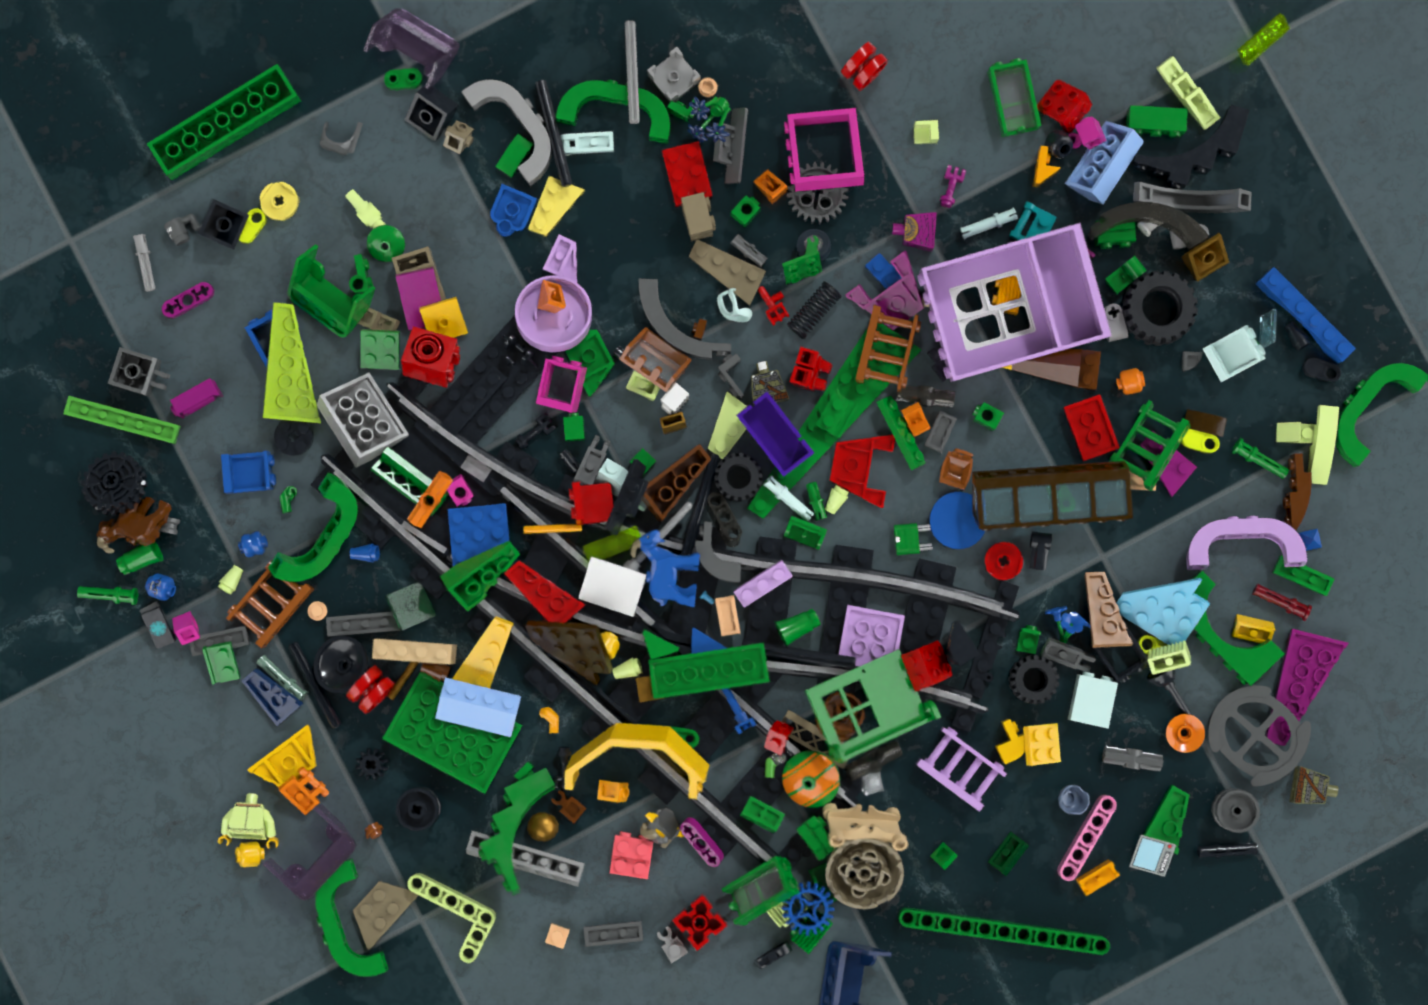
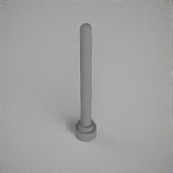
(634, 564)

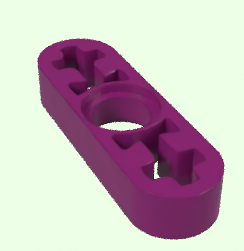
(178, 311)
(689, 834)

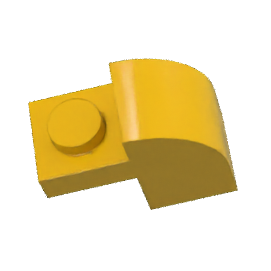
(1014, 747)

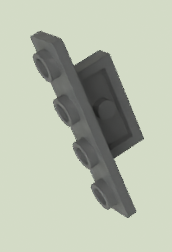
(732, 150)

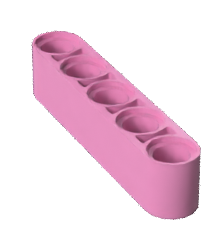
(1087, 827)

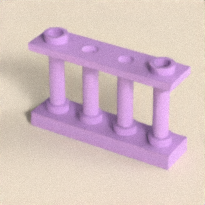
(944, 775)

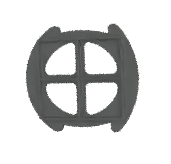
(1287, 759)

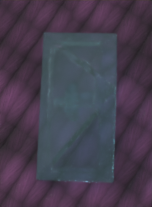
(1268, 328)

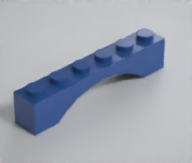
(1323, 332)

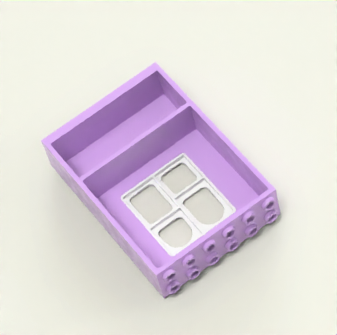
(1055, 290)

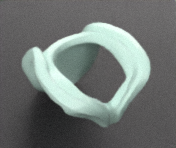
(737, 315)

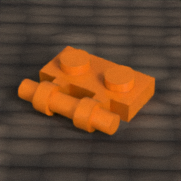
(299, 795)

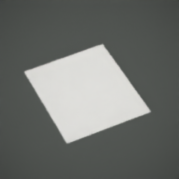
(612, 586)

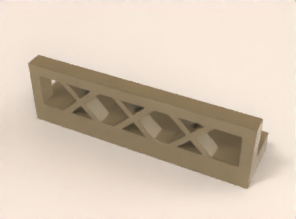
(810, 727)

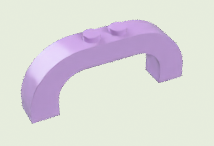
(1252, 527)

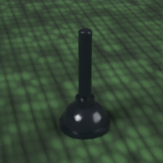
(1166, 680)

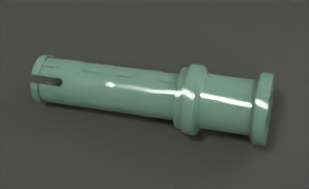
(277, 675)

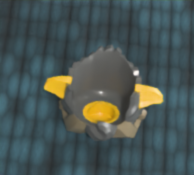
(661, 827)

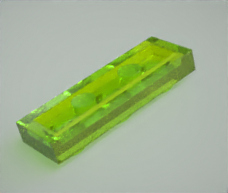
(1263, 39)
(612, 544)

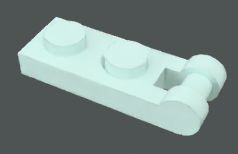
(588, 142)

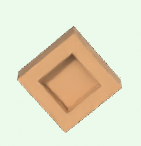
(557, 936)

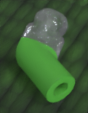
(772, 762)

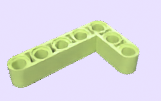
(458, 909)

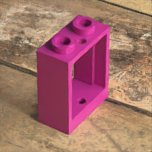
(542, 397)

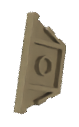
(381, 909)

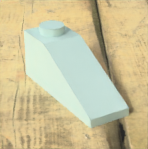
(615, 476)

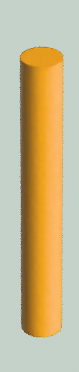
(552, 528)

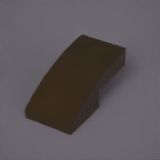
(1206, 422)

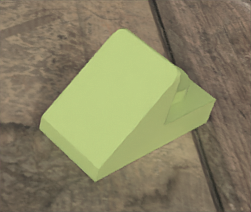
(642, 386)
(1294, 432)

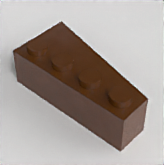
(673, 482)

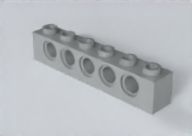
(535, 861)

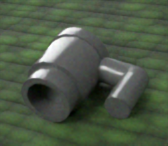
(178, 231)

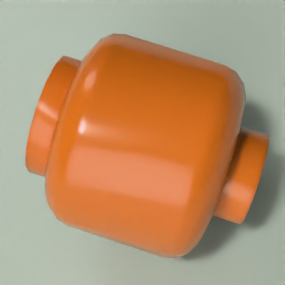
(1131, 381)

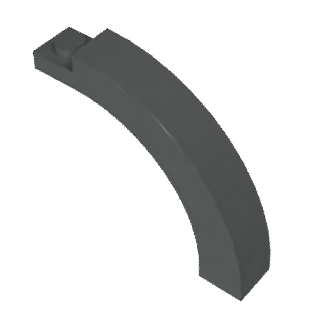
(1194, 201)
(666, 330)

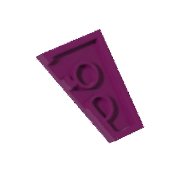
(1177, 469)

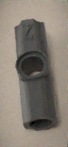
(1132, 758)

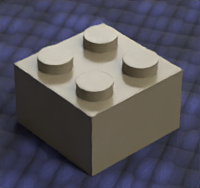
(697, 217)

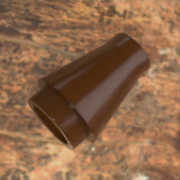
(435, 670)

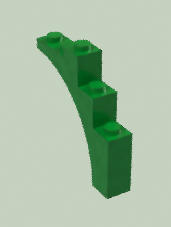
(498, 848)

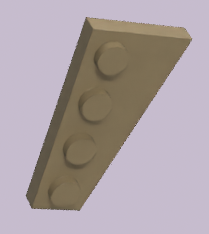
(728, 270)

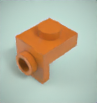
(915, 419)

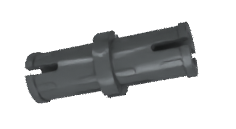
(749, 250)

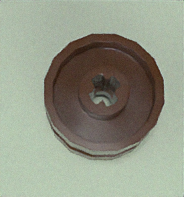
(842, 726)

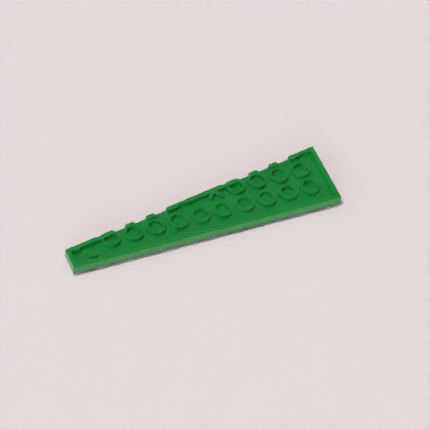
(845, 385)

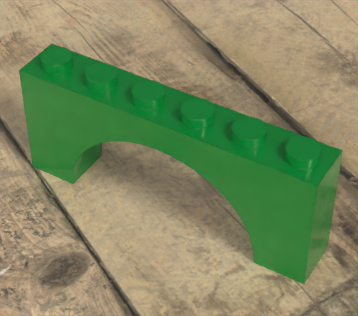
(1247, 662)

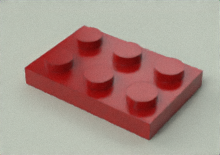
(686, 171)
(1091, 427)

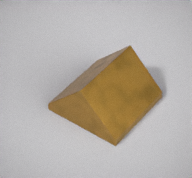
(1206, 257)

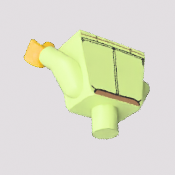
(248, 822)

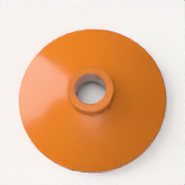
(1194, 737)

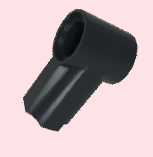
(1040, 545)

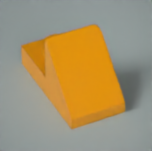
(1043, 171)

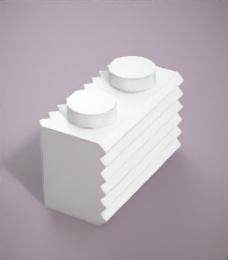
(674, 399)

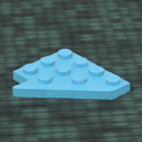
(1165, 609)

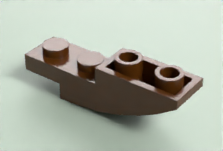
(1298, 500)

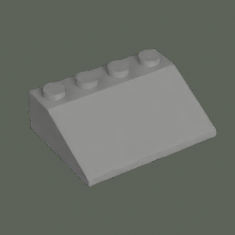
(361, 419)

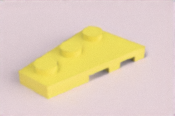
(553, 205)

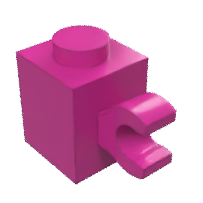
(1088, 134)

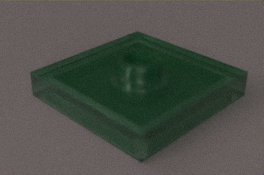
(410, 606)

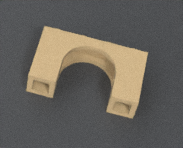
(414, 651)

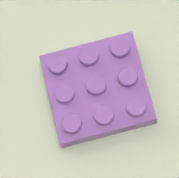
(870, 634)

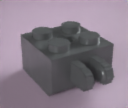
(146, 376)

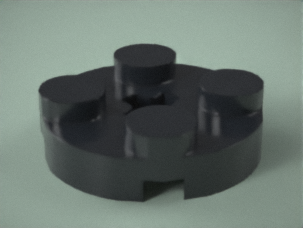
(300, 445)

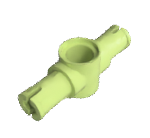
(365, 211)

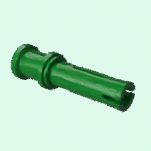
(1252, 454)
(117, 594)

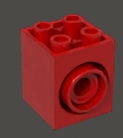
(430, 357)

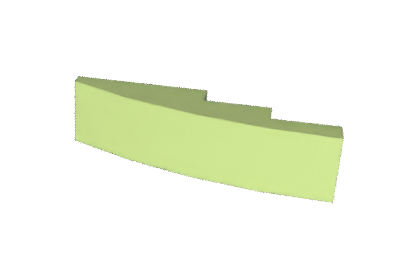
(1188, 93)
(1323, 444)

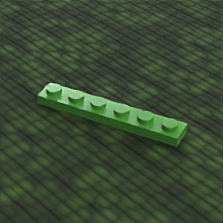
(122, 420)

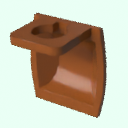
(956, 469)

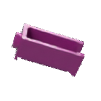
(195, 398)

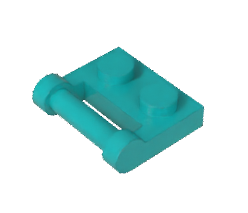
(1042, 223)

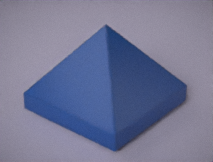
(1311, 539)

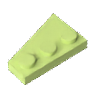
(728, 427)

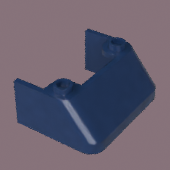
(845, 972)

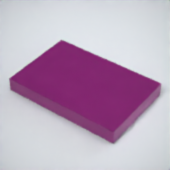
(417, 290)

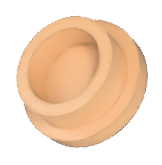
(707, 87)
(317, 611)

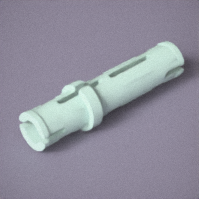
(989, 223)
(781, 492)

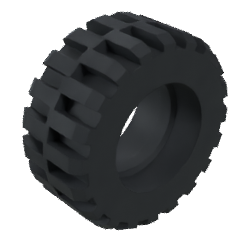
(1180, 294)

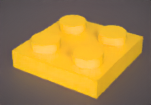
(1042, 744)

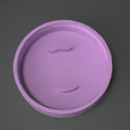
(549, 330)

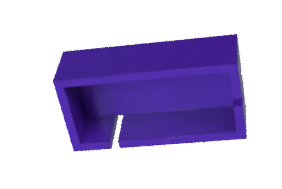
(775, 434)

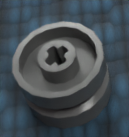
(1224, 806)

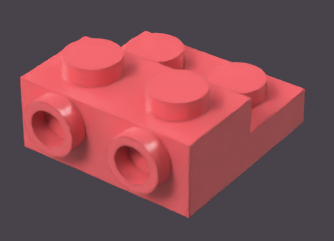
(631, 855)

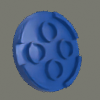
(953, 521)

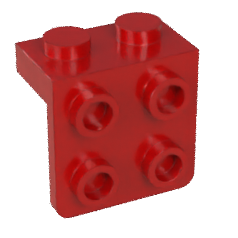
(1065, 105)
(591, 502)
(927, 665)

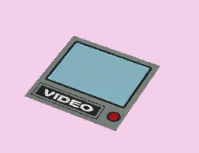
(1152, 855)

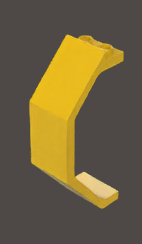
(642, 737)

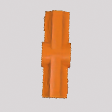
(436, 490)

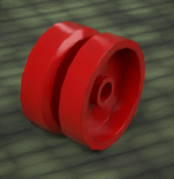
(864, 66)
(372, 691)

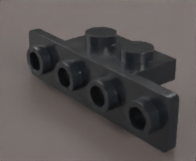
(628, 498)

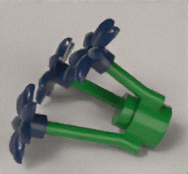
(719, 107)

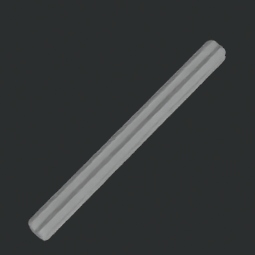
(632, 76)

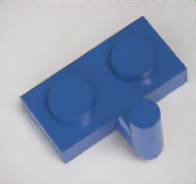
(883, 271)

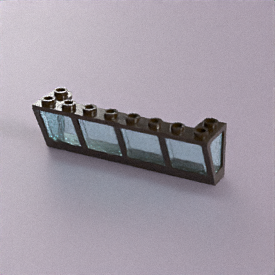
(1051, 495)

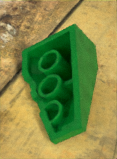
(474, 576)

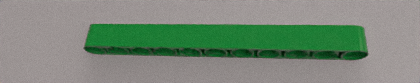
(1012, 934)

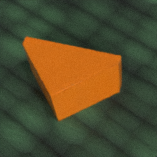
(771, 186)
(551, 297)

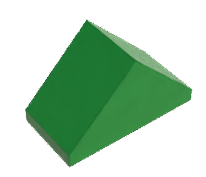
(657, 646)

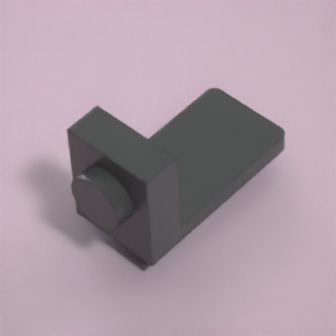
(728, 363)

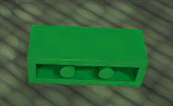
(1157, 120)

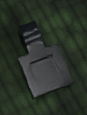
(939, 364)

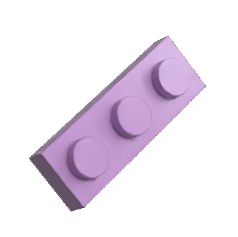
(762, 583)

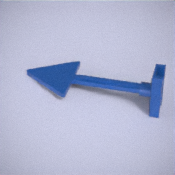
(703, 643)

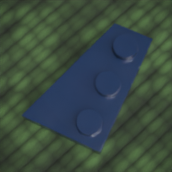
(271, 696)

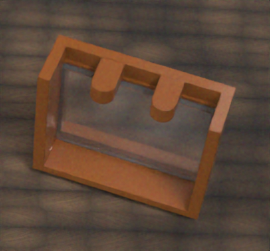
(655, 359)

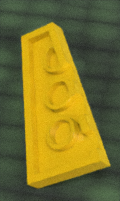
(486, 655)

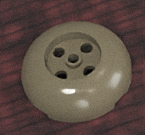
(861, 890)

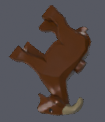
(134, 525)

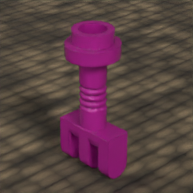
(947, 200)

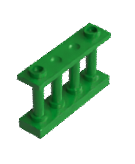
(1169, 445)

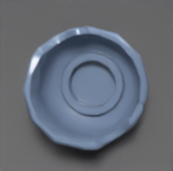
(1073, 799)

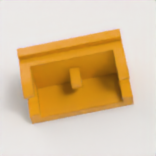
(1097, 877)

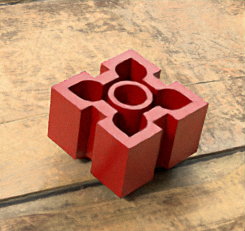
(712, 922)

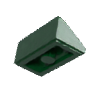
(1008, 853)

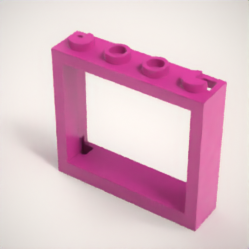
(824, 181)

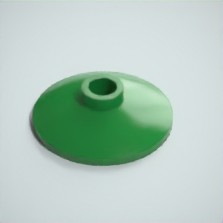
(388, 235)

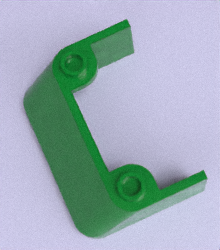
(324, 300)

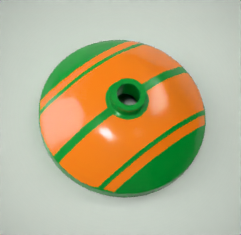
(818, 770)

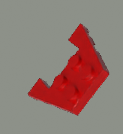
(852, 466)

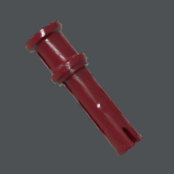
(1290, 605)

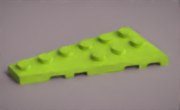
(287, 377)

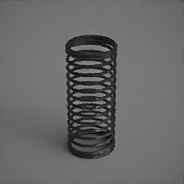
(832, 292)

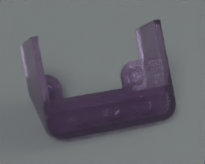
(415, 39)
(307, 882)

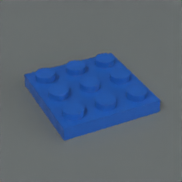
(477, 530)

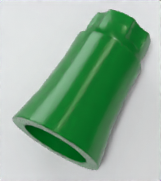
(139, 558)
(797, 626)

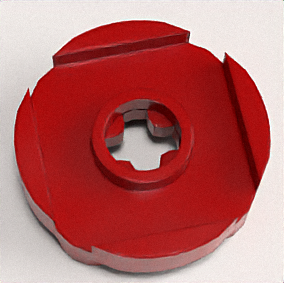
(1012, 555)

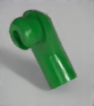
(286, 497)

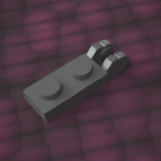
(591, 463)
(1066, 654)

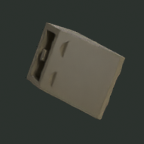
(418, 260)

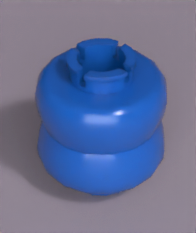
(253, 544)

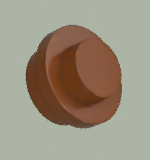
(373, 830)

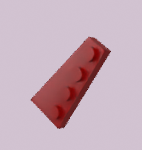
(544, 596)

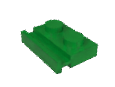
(836, 415)
(221, 662)

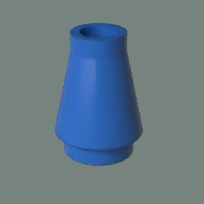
(366, 553)

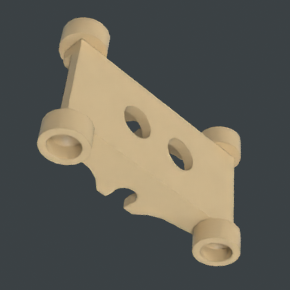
(884, 825)

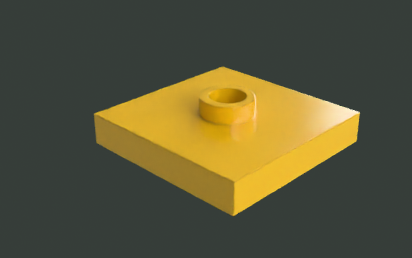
(444, 318)

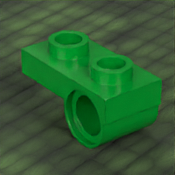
(362, 266)
(1125, 275)

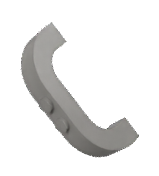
(494, 90)

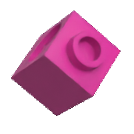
(459, 481)
(186, 628)

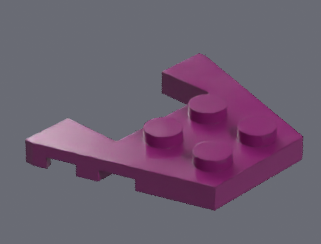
(899, 300)

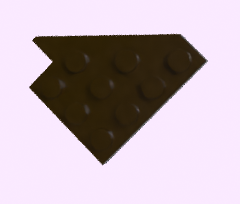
(574, 645)

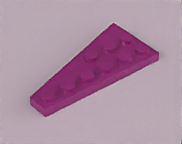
(1302, 674)

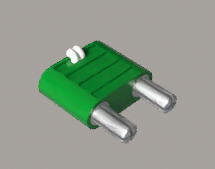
(908, 540)

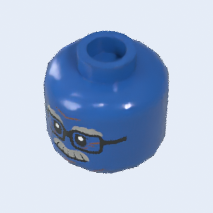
(160, 587)

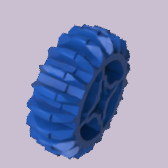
(800, 913)

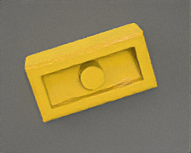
(1252, 629)

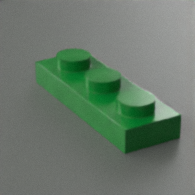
(1305, 577)

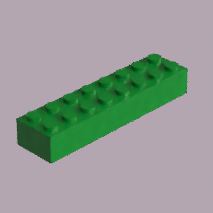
(224, 122)

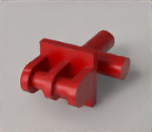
(773, 310)

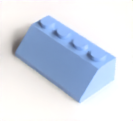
(1105, 164)
(478, 707)

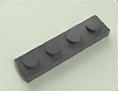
(361, 624)

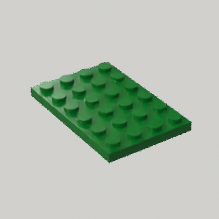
(454, 749)

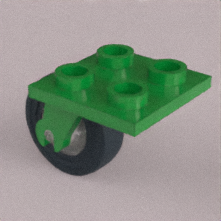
(812, 248)

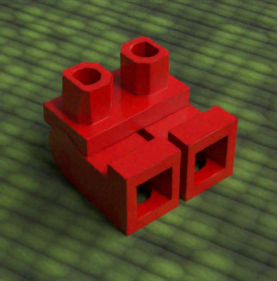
(808, 370)

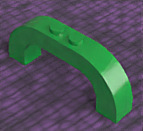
(614, 93)
(1346, 441)
(329, 542)
(333, 931)

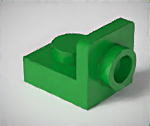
(680, 110)
(1028, 639)

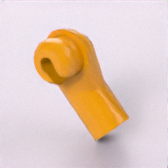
(552, 717)

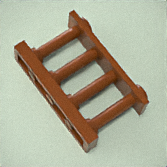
(869, 354)
(277, 621)

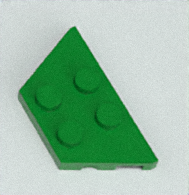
(595, 357)

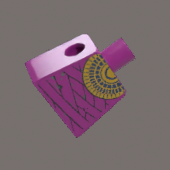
(917, 230)

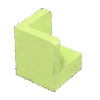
(926, 132)

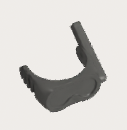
(341, 148)

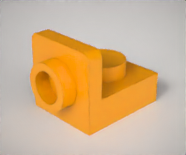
(613, 791)

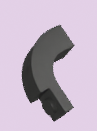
(718, 568)

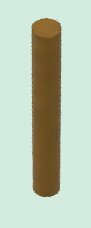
(402, 680)

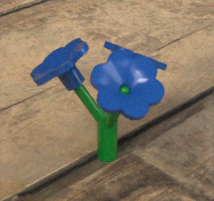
(1071, 622)

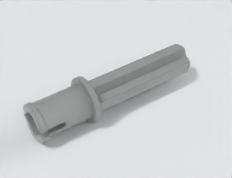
(143, 255)

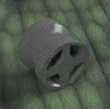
(170, 526)

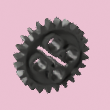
(832, 195)

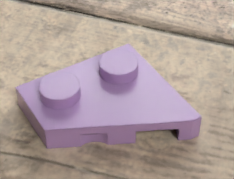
(562, 259)

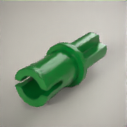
(816, 500)

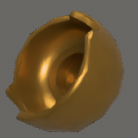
(542, 827)

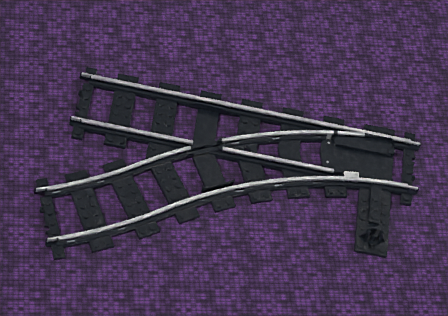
(447, 442)

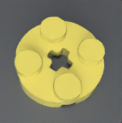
(268, 202)

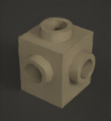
(458, 137)

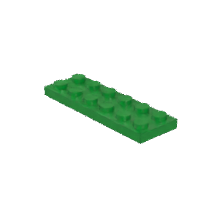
(709, 671)

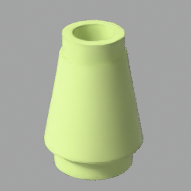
(836, 499)
(230, 580)
(630, 668)

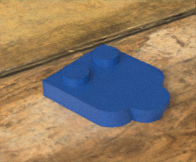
(512, 210)

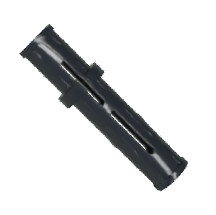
(1227, 850)

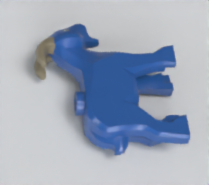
(664, 570)

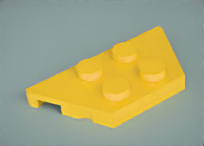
(287, 758)

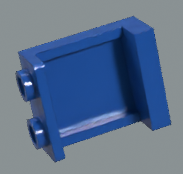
(248, 472)

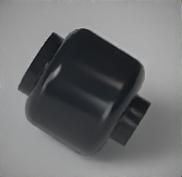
(1059, 143)

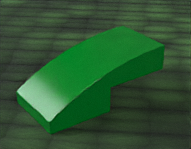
(514, 155)

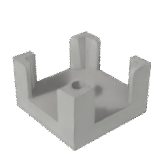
(674, 76)

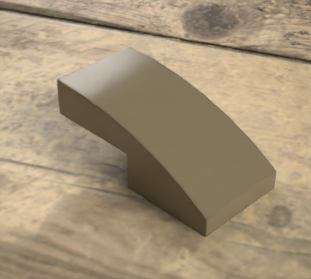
(377, 321)

